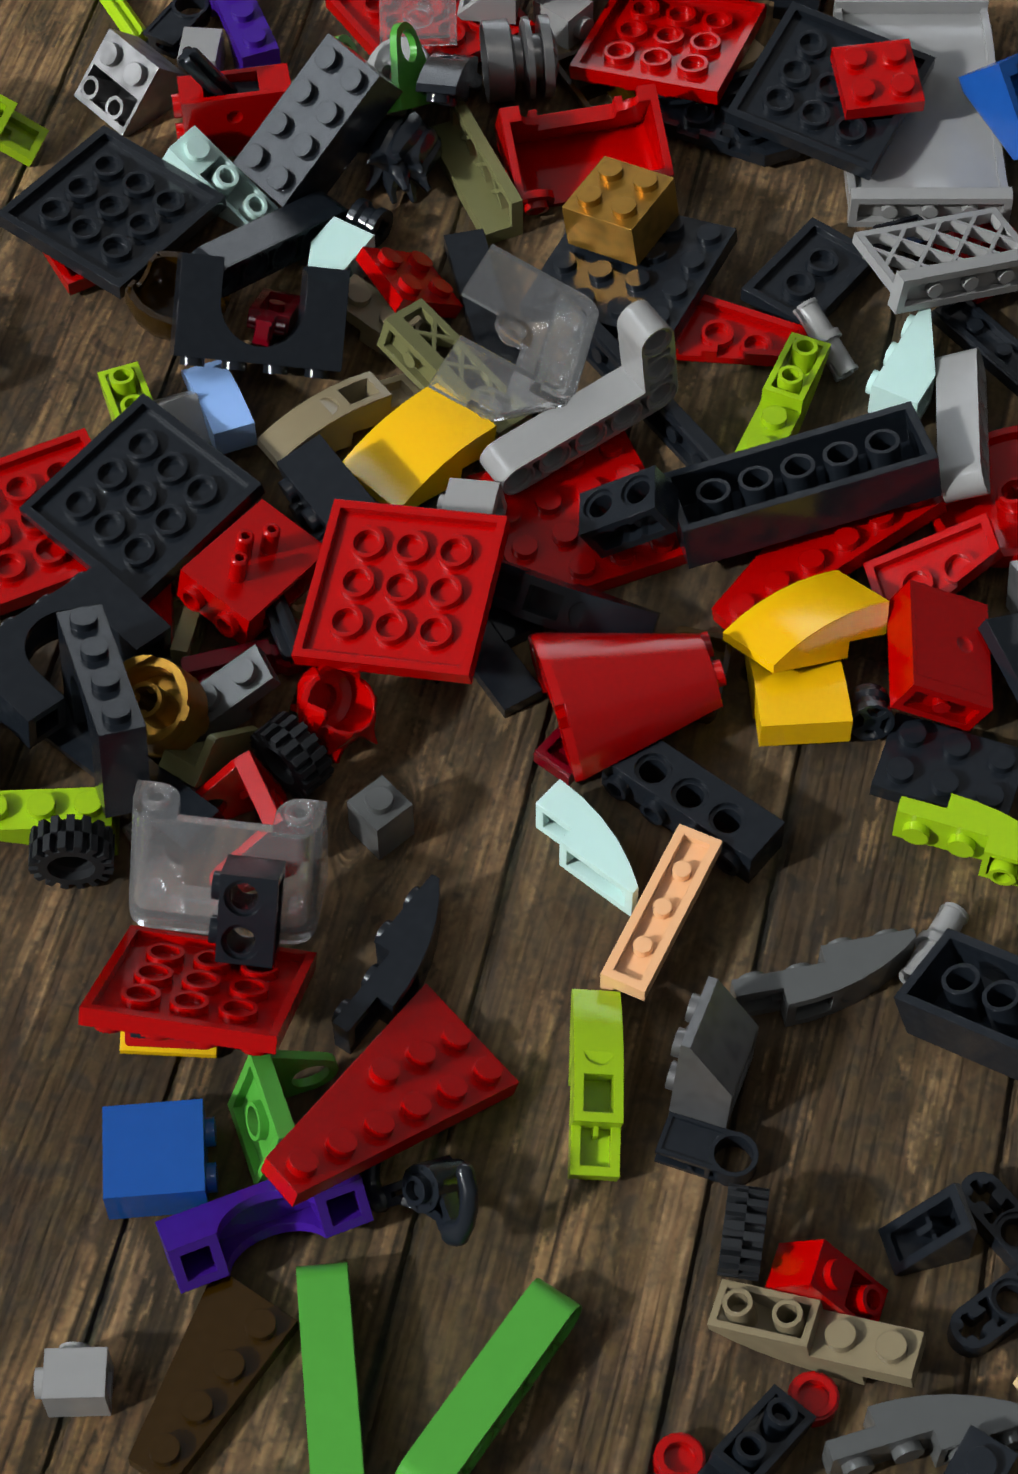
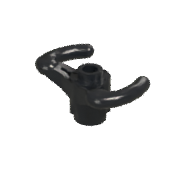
(437, 1187)

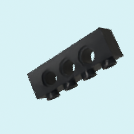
(719, 806)

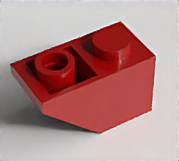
(826, 1274)

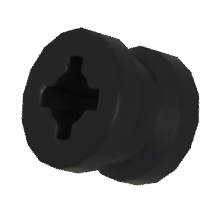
(373, 220)
(875, 723)

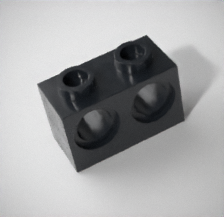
(628, 512)
(256, 912)

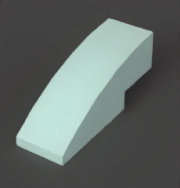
(587, 845)

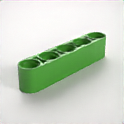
(329, 1369)
(494, 1383)

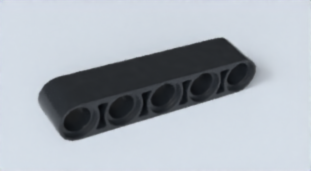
(272, 240)

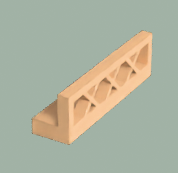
(660, 913)

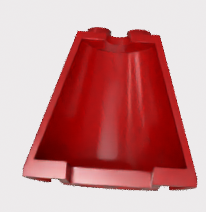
(623, 690)

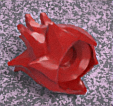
(336, 707)

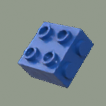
(157, 1158)

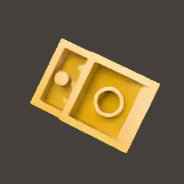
(419, 449)
(809, 622)
(800, 704)

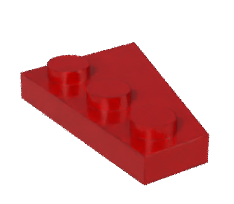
(733, 335)
(941, 560)

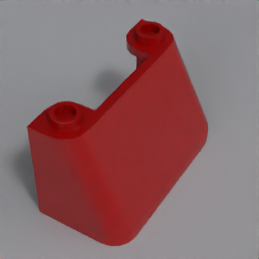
(557, 151)

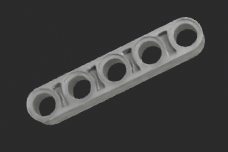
(962, 425)

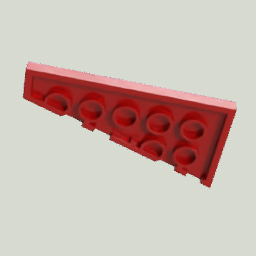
(820, 552)
(398, 1092)

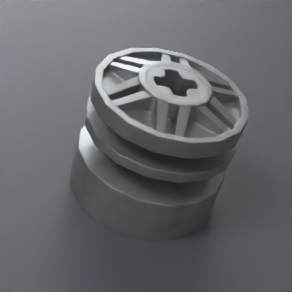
(518, 58)

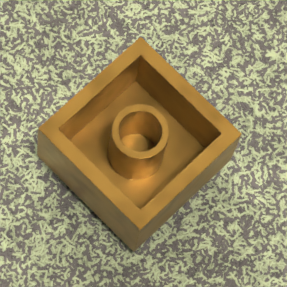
(620, 210)

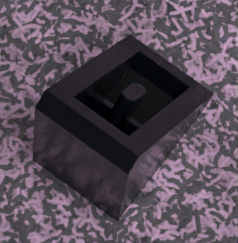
(931, 1233)

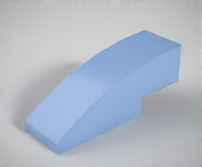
(222, 405)

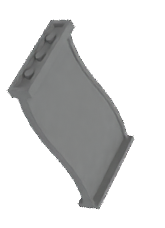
(947, 154)

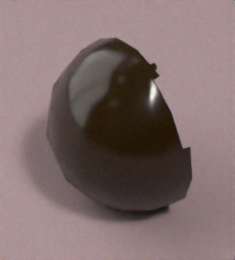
(153, 296)

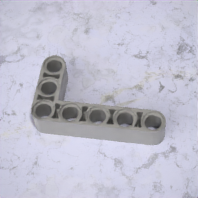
(598, 411)

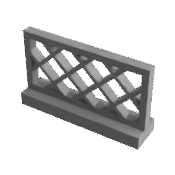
(954, 277)

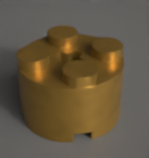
(170, 703)

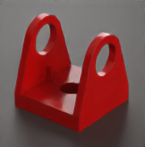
(245, 787)

